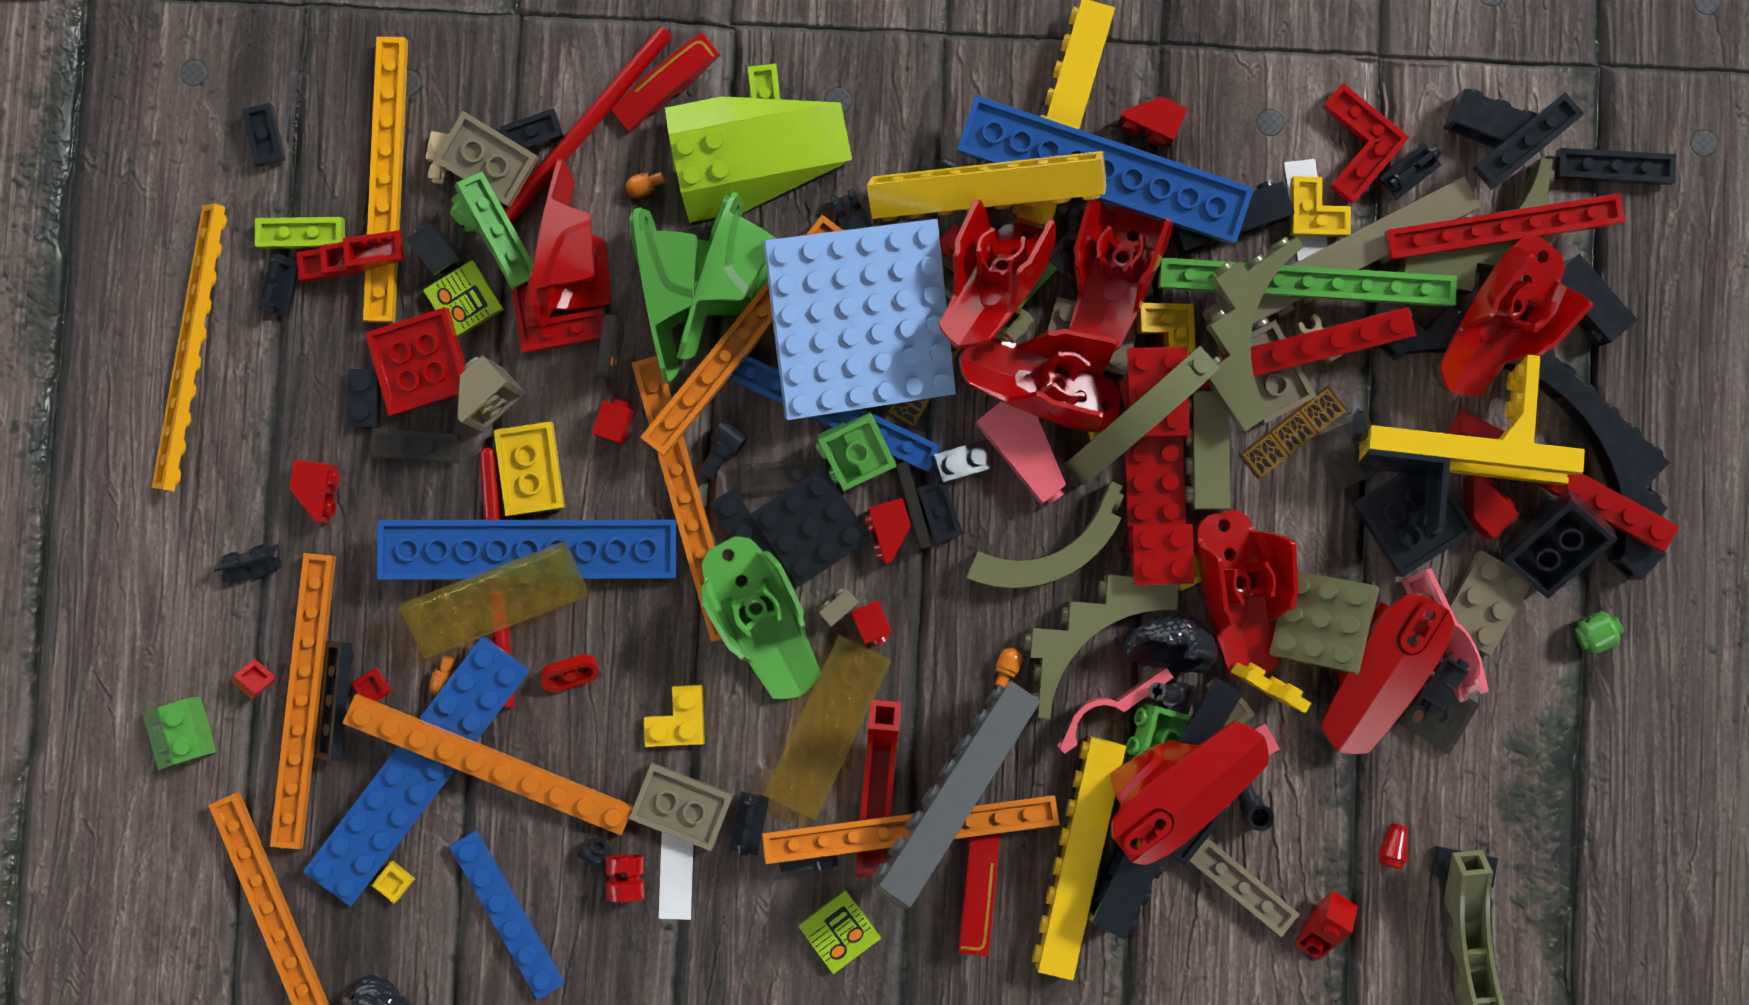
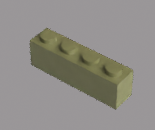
(1208, 453)

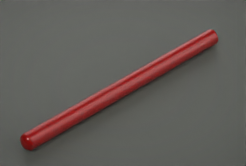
(589, 121)
(492, 511)

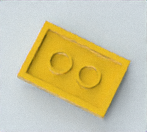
(529, 469)

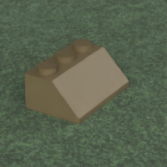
(485, 393)

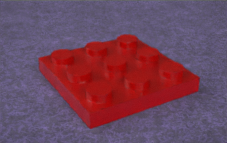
(417, 361)

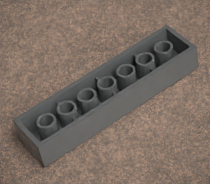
(955, 796)

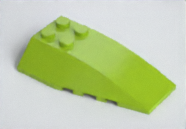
(752, 148)

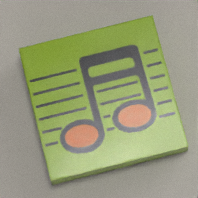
(466, 296)
(839, 931)

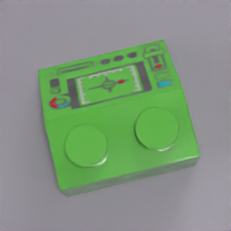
(179, 732)

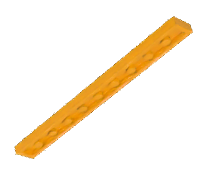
(386, 170)
(187, 357)

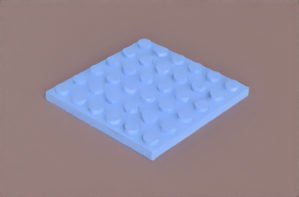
(859, 318)

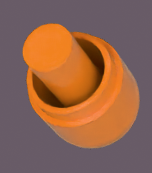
(644, 184)
(1008, 665)
(441, 675)

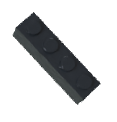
(1267, 207)

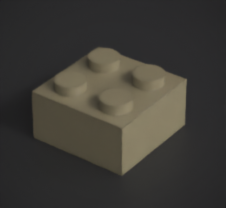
(839, 607)

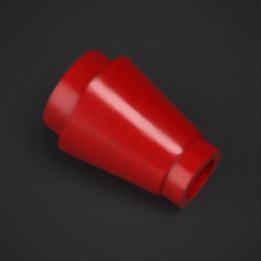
(1394, 847)

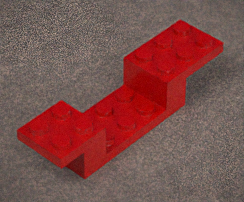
(1156, 481)

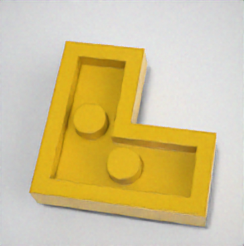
(1311, 216)
(1171, 320)
(1272, 687)
(685, 724)

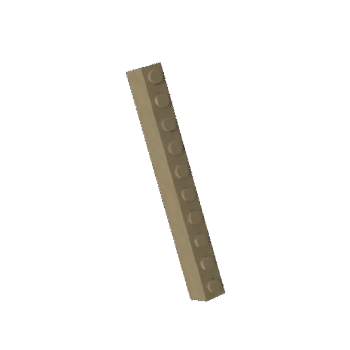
(1369, 243)

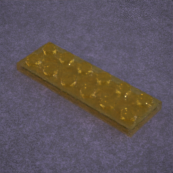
(494, 600)
(827, 727)

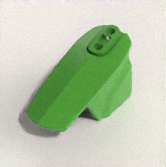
(730, 274)
(669, 276)
(759, 619)

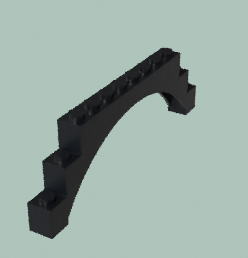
(1622, 453)

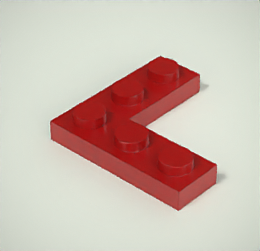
(1378, 133)
(559, 331)

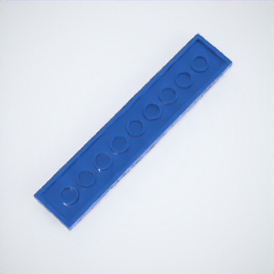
(1133, 177)
(474, 546)
(412, 780)

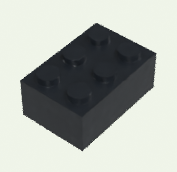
(1558, 543)
(1122, 892)

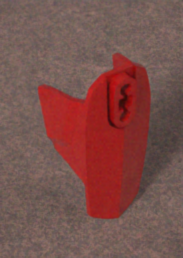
(568, 260)
(1112, 270)
(992, 275)
(1512, 317)
(1049, 377)
(1246, 588)
(1389, 672)
(1183, 788)

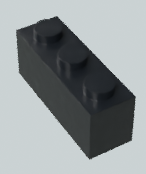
(1484, 118)
(1608, 314)

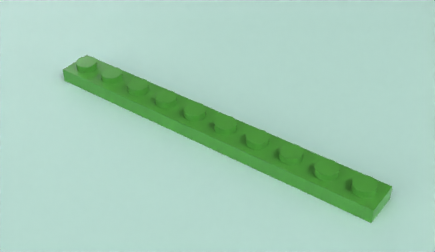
(1322, 283)

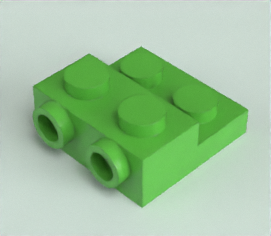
(855, 451)
(1155, 727)

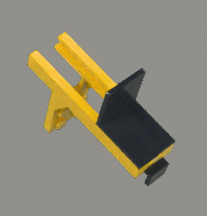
(1438, 454)

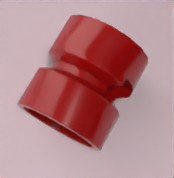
(624, 888)

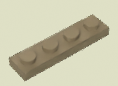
(1244, 887)

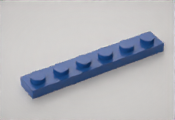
(507, 915)

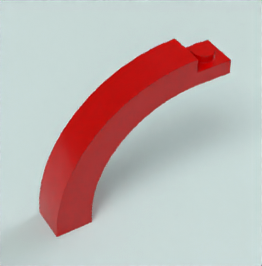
(878, 775)

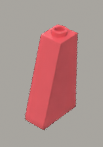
(1025, 449)

